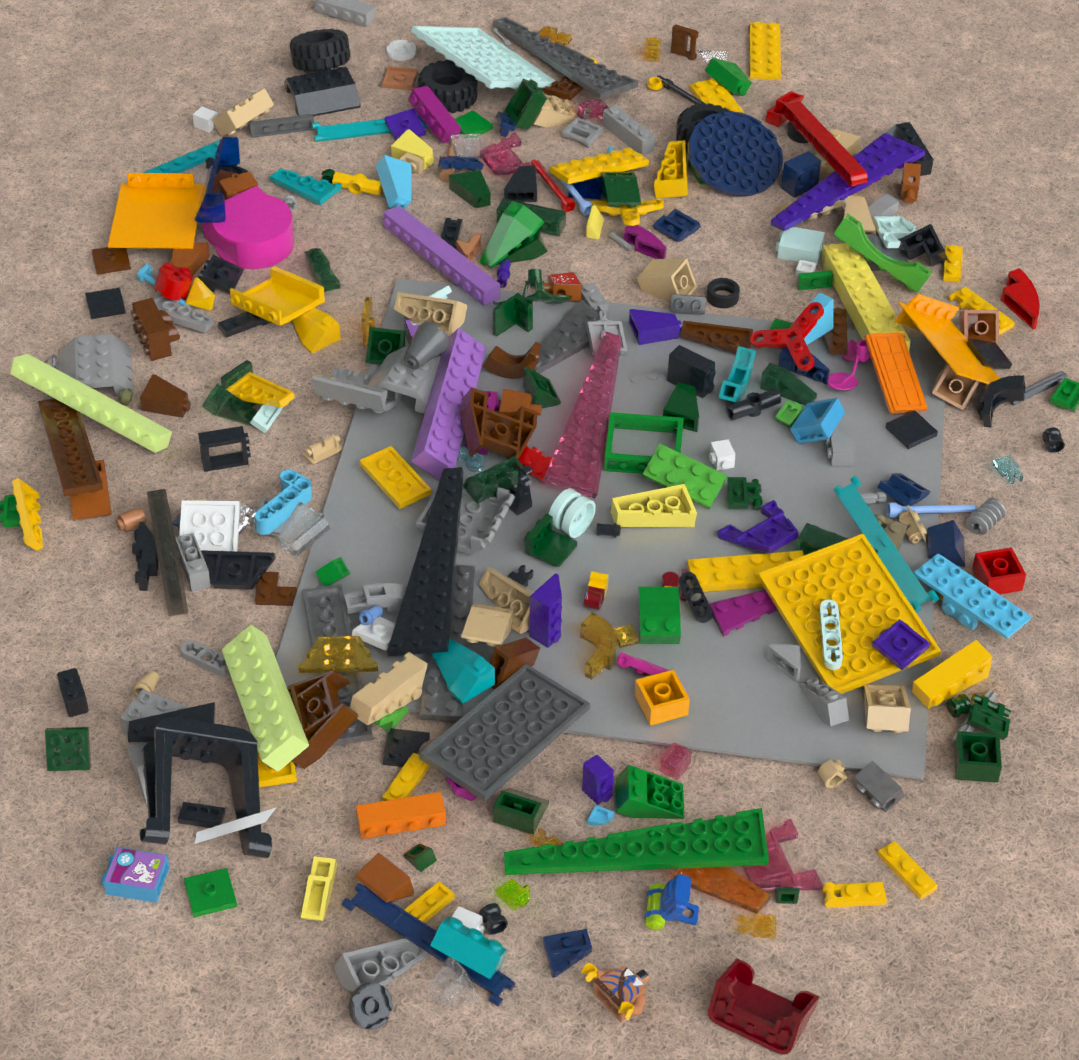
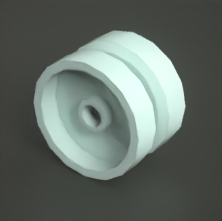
(572, 512)

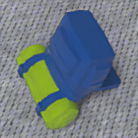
(669, 902)

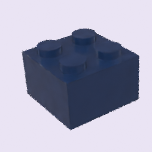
(800, 174)

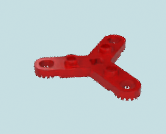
(800, 328)

